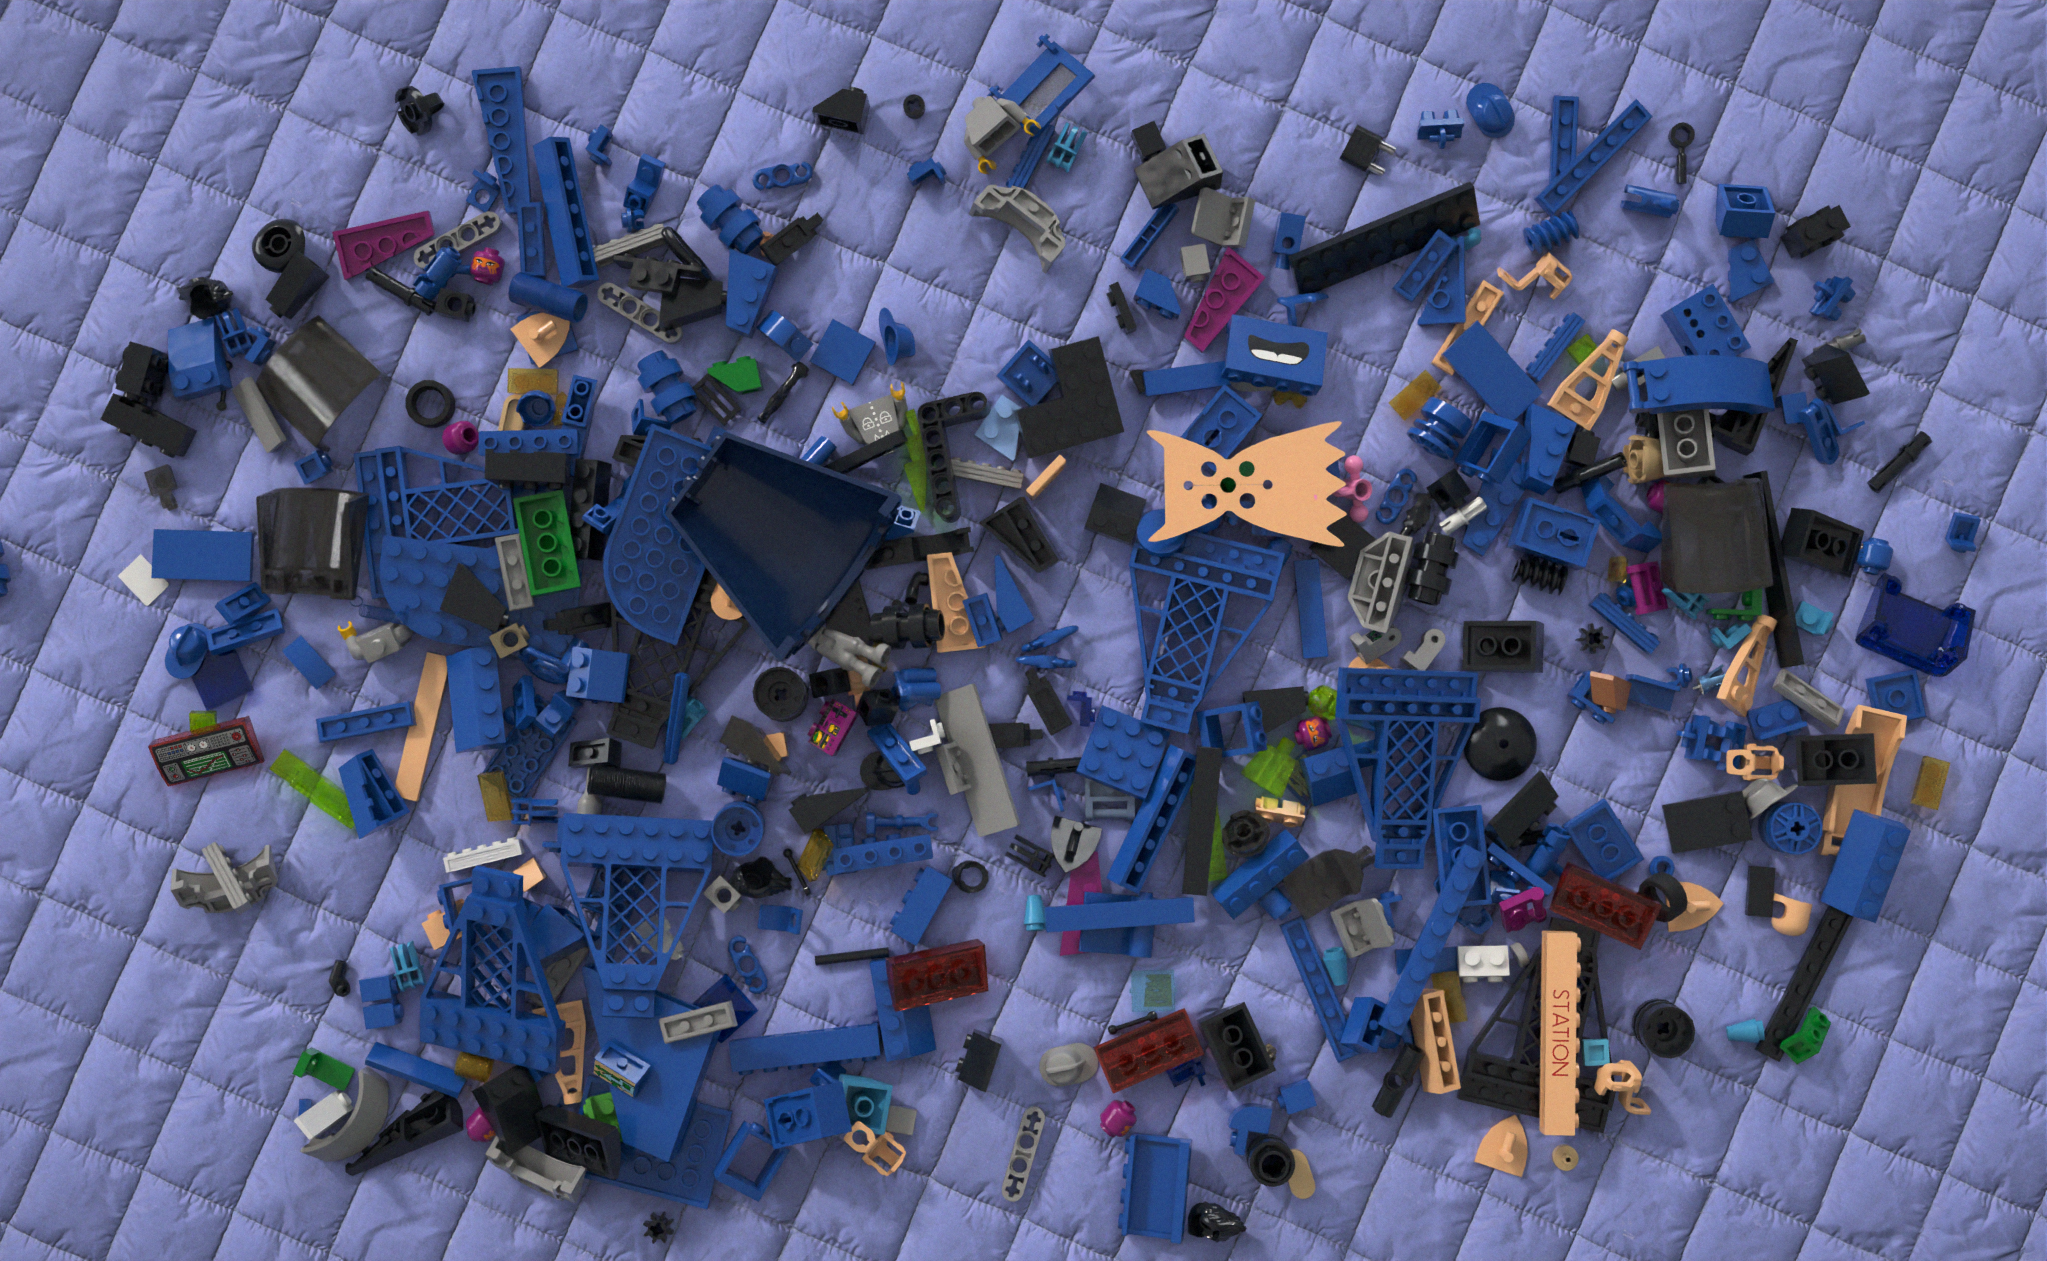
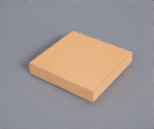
(1046, 478)

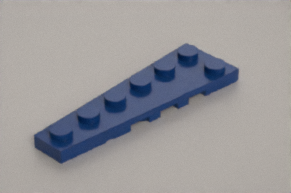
(504, 117)

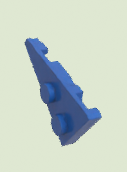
(1448, 298)

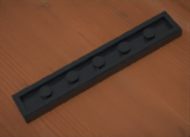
(1201, 820)

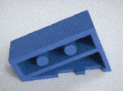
(747, 292)
(1544, 448)
(371, 794)

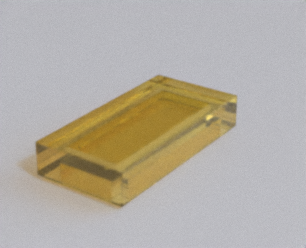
(495, 796)
(815, 855)

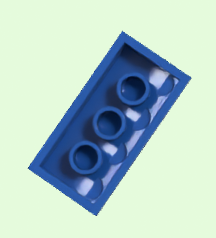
(1453, 829)

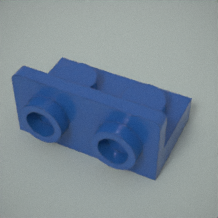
(1775, 719)

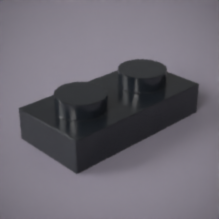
(1124, 317)

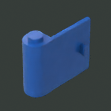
(1129, 941)

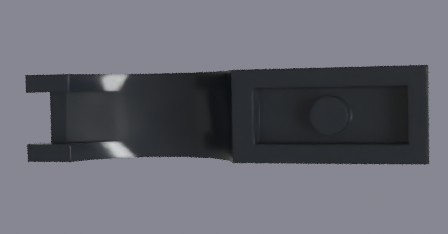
(917, 548)

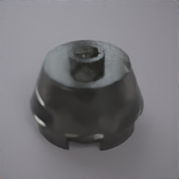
(1246, 835)

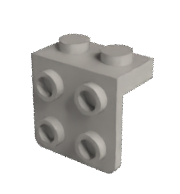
(1222, 218)
(1362, 926)

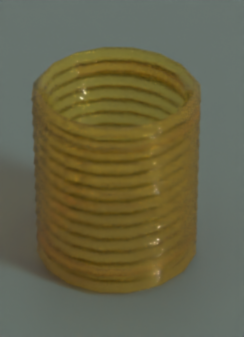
(473, 1067)

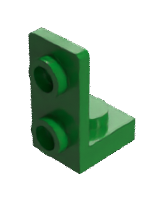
(1753, 607)
(1809, 1039)
(324, 1068)

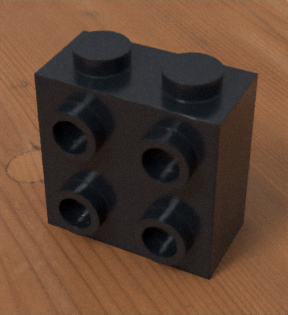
(1815, 231)
(142, 373)

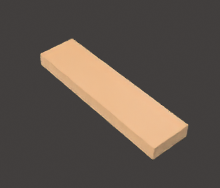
(1478, 309)

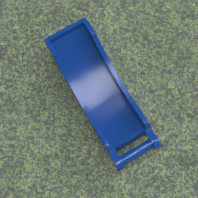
(1701, 384)

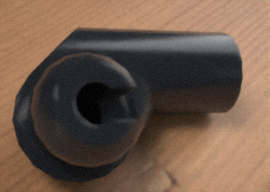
(913, 587)
(337, 979)

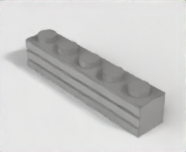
(631, 243)
(987, 474)
(228, 877)

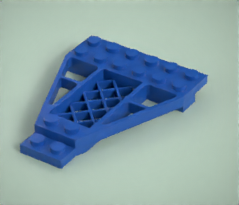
(390, 509)
(1212, 563)
(1401, 697)
(634, 845)
(469, 1020)

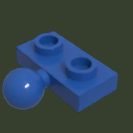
(524, 706)

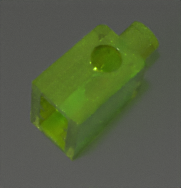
(1272, 767)

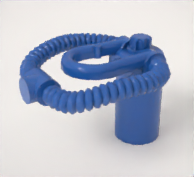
(561, 667)

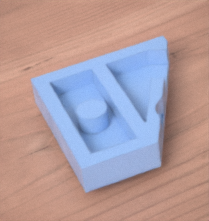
(1001, 428)

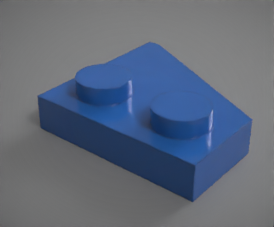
(1747, 270)

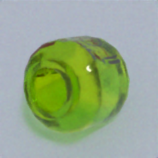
(1323, 702)

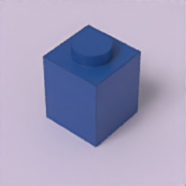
(1296, 1096)

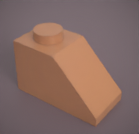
(1609, 692)

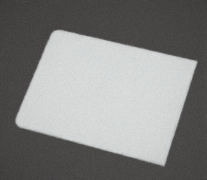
(139, 581)

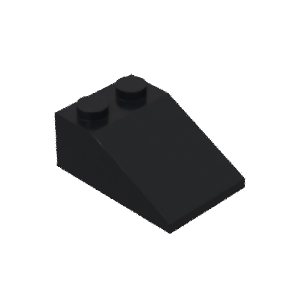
(1821, 541)
(1503, 646)
(1836, 759)
(818, 808)
(1707, 821)
(511, 1107)

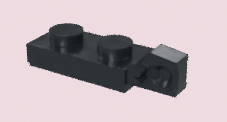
(791, 239)
(580, 619)
(1047, 703)
(1013, 734)

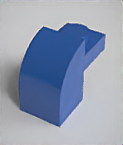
(785, 335)
(1248, 1118)

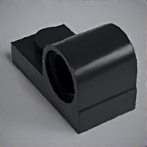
(597, 751)

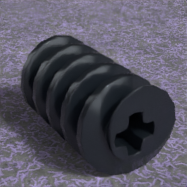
(1540, 573)

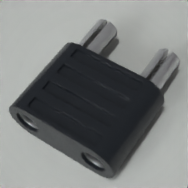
(1362, 149)

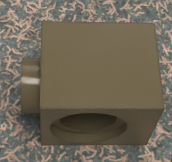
(499, 643)

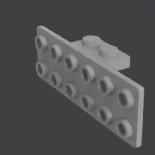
(972, 761)

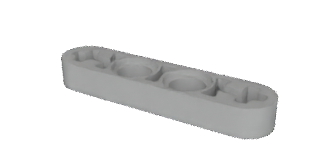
(456, 237)
(640, 313)
(1023, 1153)

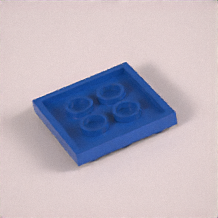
(1123, 753)

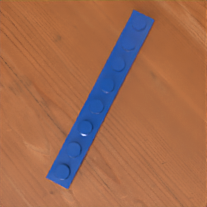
(1432, 939)

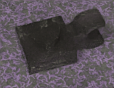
(161, 483)

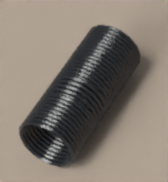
(631, 785)

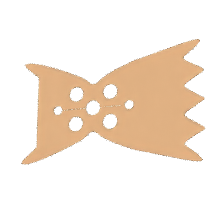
(1290, 461)

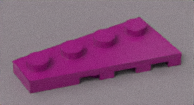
(376, 242)
(1227, 292)
(1082, 880)

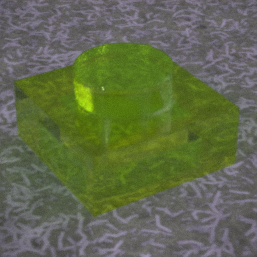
(1581, 349)
(202, 719)

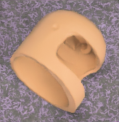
(1795, 916)

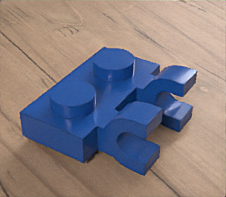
(1732, 739)

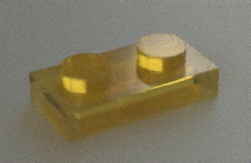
(524, 380)
(1930, 782)

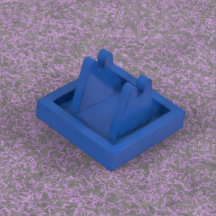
(1028, 374)

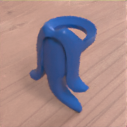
(1290, 301)

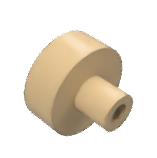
(1560, 1154)

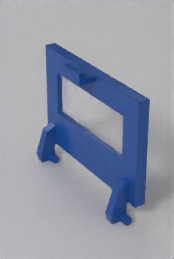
(1047, 85)

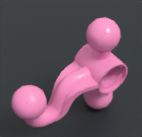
(1358, 511)

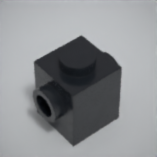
(877, 707)

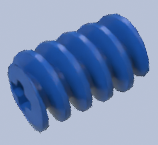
(1551, 231)

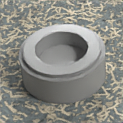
(1519, 954)

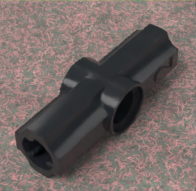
(1405, 1068)

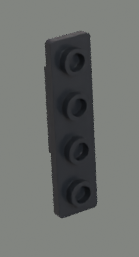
(658, 276)

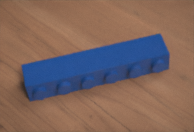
(565, 212)
(1153, 820)
(805, 1047)

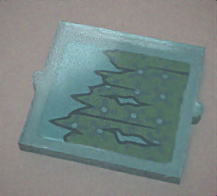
(1152, 990)

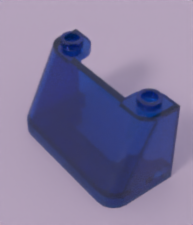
(1914, 630)

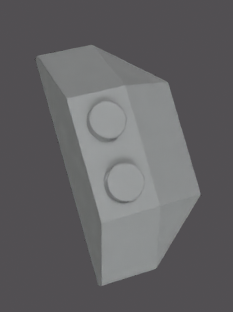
(1380, 580)

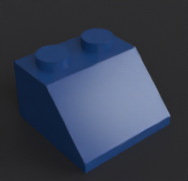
(1744, 211)
(598, 674)
(1328, 776)
(745, 779)

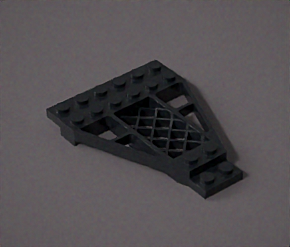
(643, 715)
(1516, 1084)

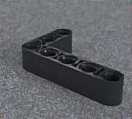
(941, 448)

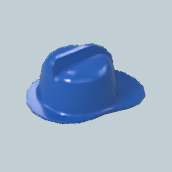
(1490, 110)
(896, 338)
(186, 650)

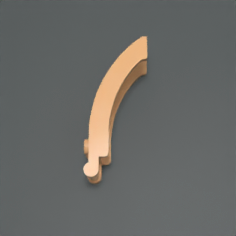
(1843, 799)

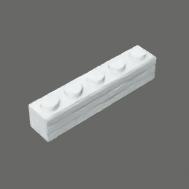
(483, 854)

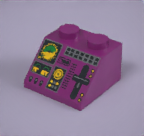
(832, 727)

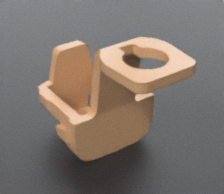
(1546, 268)
(1750, 762)
(1630, 1083)
(876, 1147)

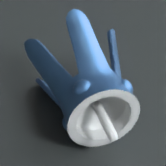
(1710, 681)

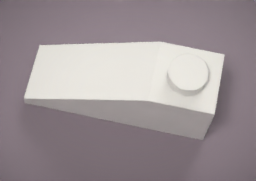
(324, 1114)

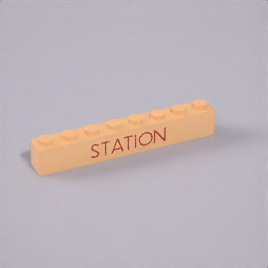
(1558, 1033)

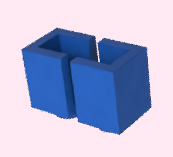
(383, 1013)

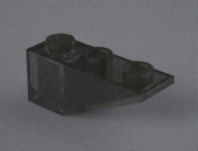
(751, 740)

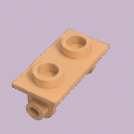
(1290, 814)

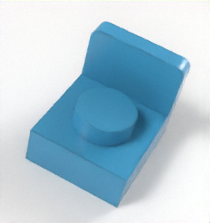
(1813, 619)
(1734, 635)
(693, 714)

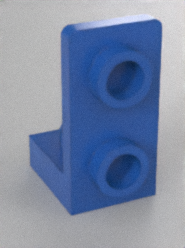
(1577, 693)

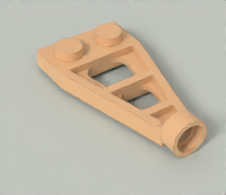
(1573, 405)
(1732, 692)
(574, 1015)

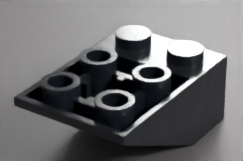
(1180, 172)

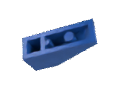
(1010, 604)

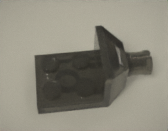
(1327, 879)

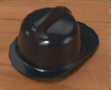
(878, 774)

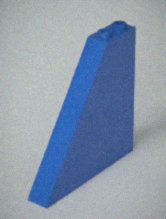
(667, 1094)

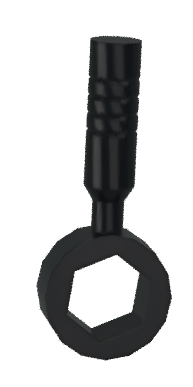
(1681, 157)

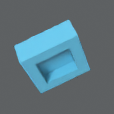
(1595, 1052)

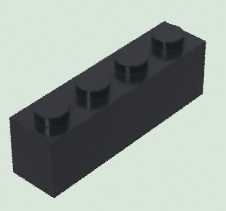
(589, 488)

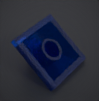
(724, 991)

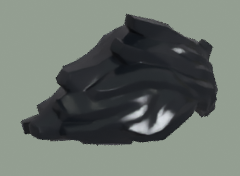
(206, 297)
(759, 879)
(1213, 1222)

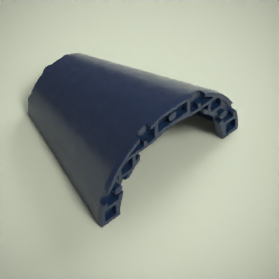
(780, 535)

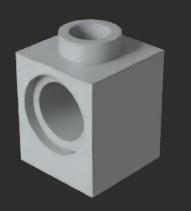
(1195, 263)
(713, 891)

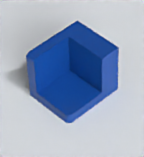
(1791, 406)

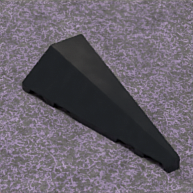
(1740, 429)

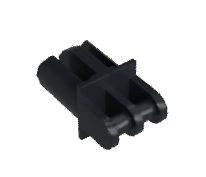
(1033, 856)

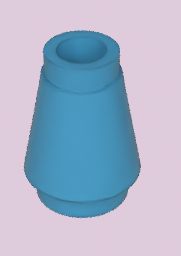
(1034, 913)
(1336, 964)
(1746, 1031)

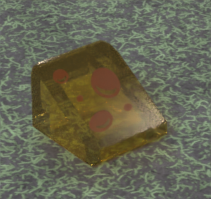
(1617, 569)

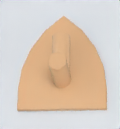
(542, 336)
(1700, 908)
(1504, 1147)

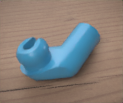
(1472, 239)

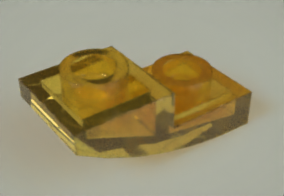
(1415, 395)
(1454, 1000)

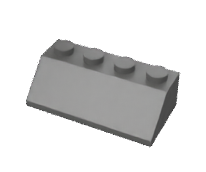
(1686, 444)

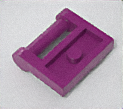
(1647, 587)
(1515, 912)

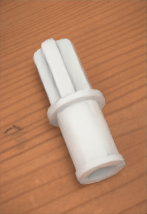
(1463, 515)

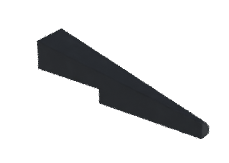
(428, 1122)

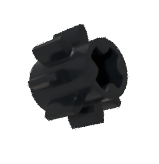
(1584, 638)
(665, 1225)

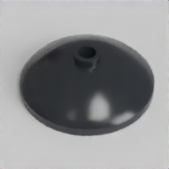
(1483, 747)

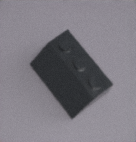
(1522, 813)
(1235, 1046)

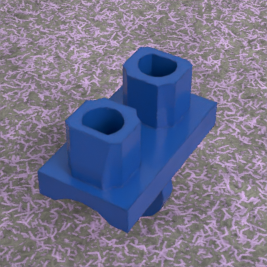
(1440, 129)
(1829, 295)
(1695, 737)

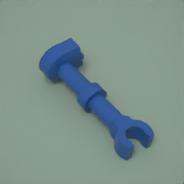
(898, 822)

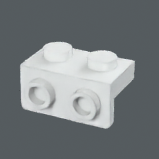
(926, 744)
(1482, 962)

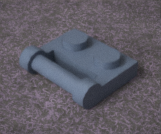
(1098, 792)

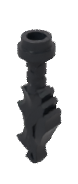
(799, 371)
(1417, 515)

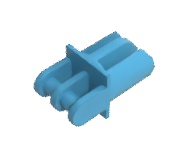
(1066, 150)
(1685, 600)
(405, 961)

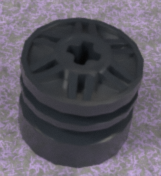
(766, 695)
(1675, 1035)

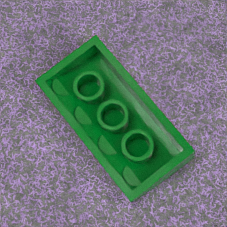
(547, 543)

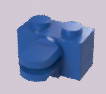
(1362, 1030)

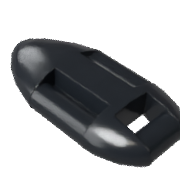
(681, 248)

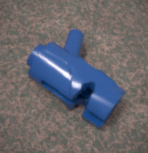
(1652, 203)
(439, 270)
(1547, 850)

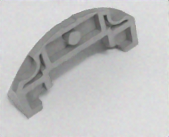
(1027, 215)
(205, 891)
(362, 1125)
(539, 1171)

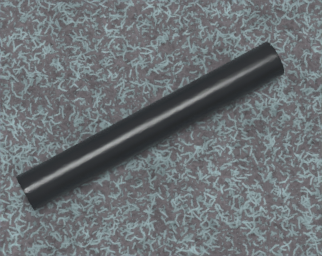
(852, 956)

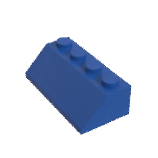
(476, 700)
(1865, 865)
(905, 1031)

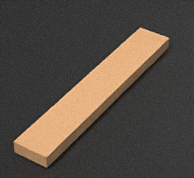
(421, 736)

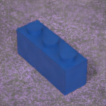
(920, 904)

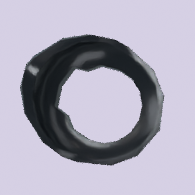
(956, 874)

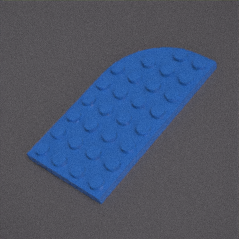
(646, 560)
(419, 576)

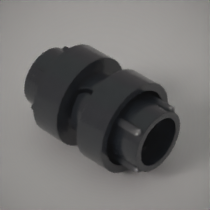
(1435, 558)
(898, 627)
(1277, 1173)

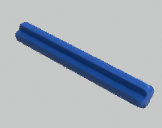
(676, 718)

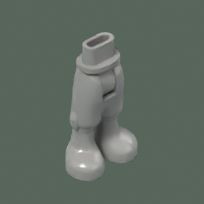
(843, 651)

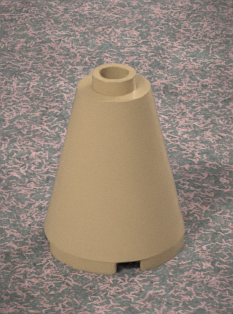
(1643, 459)

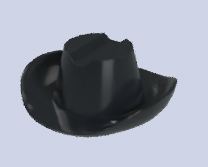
(277, 244)

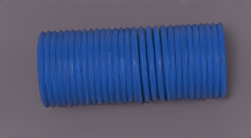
(548, 297)

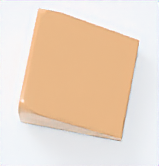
(780, 743)
(531, 873)

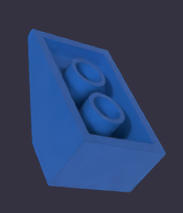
(197, 360)

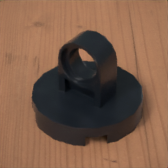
(417, 109)

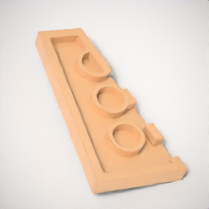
(948, 596)

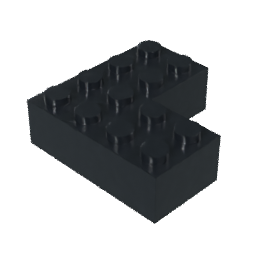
(1085, 406)

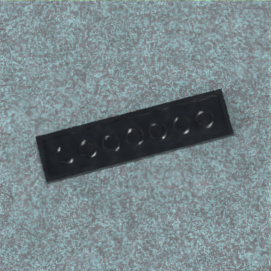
(1384, 239)

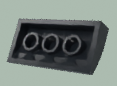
(580, 1140)

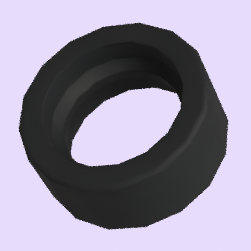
(416, 390)
(1672, 889)

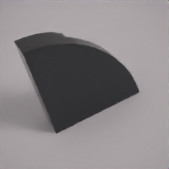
(1137, 378)

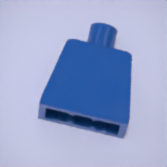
(1290, 227)

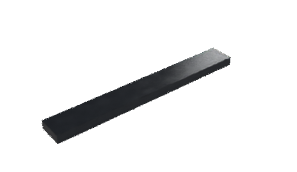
(1779, 594)
(1804, 981)

